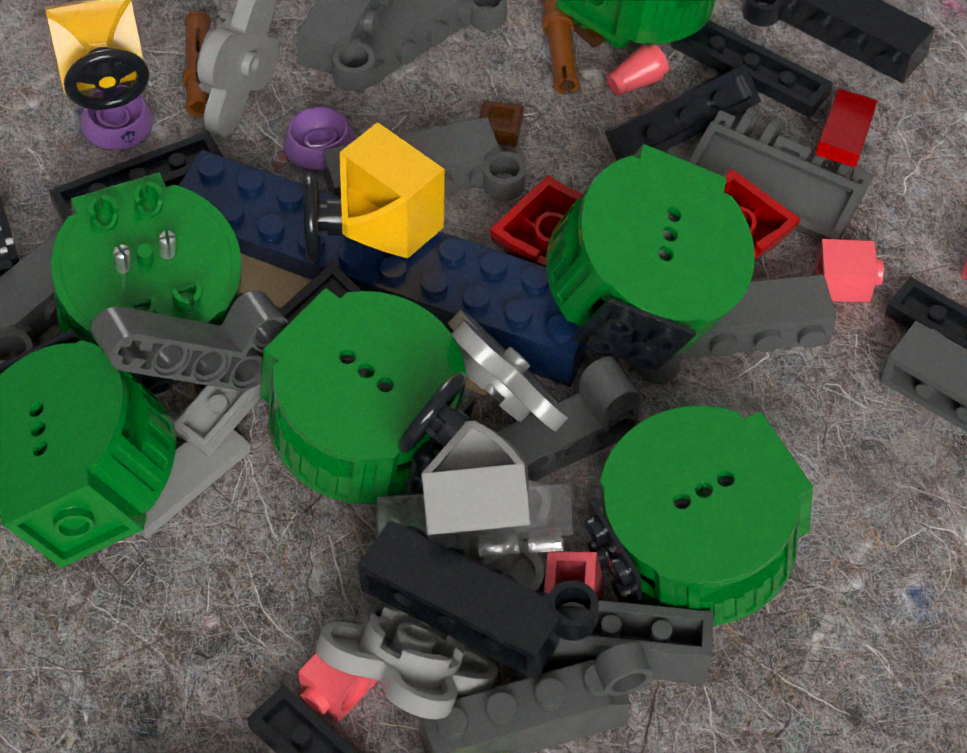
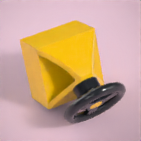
(98, 49)
(387, 197)

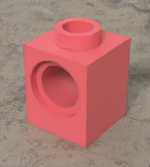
(331, 690)

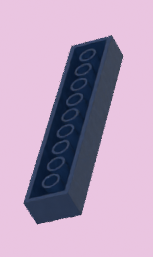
(442, 276)

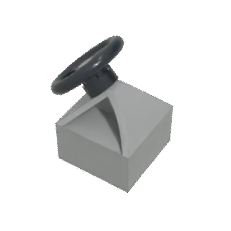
(477, 475)

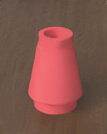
(638, 70)

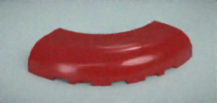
(532, 220)

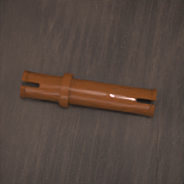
(197, 26)
(558, 28)

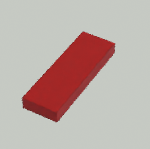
(846, 128)

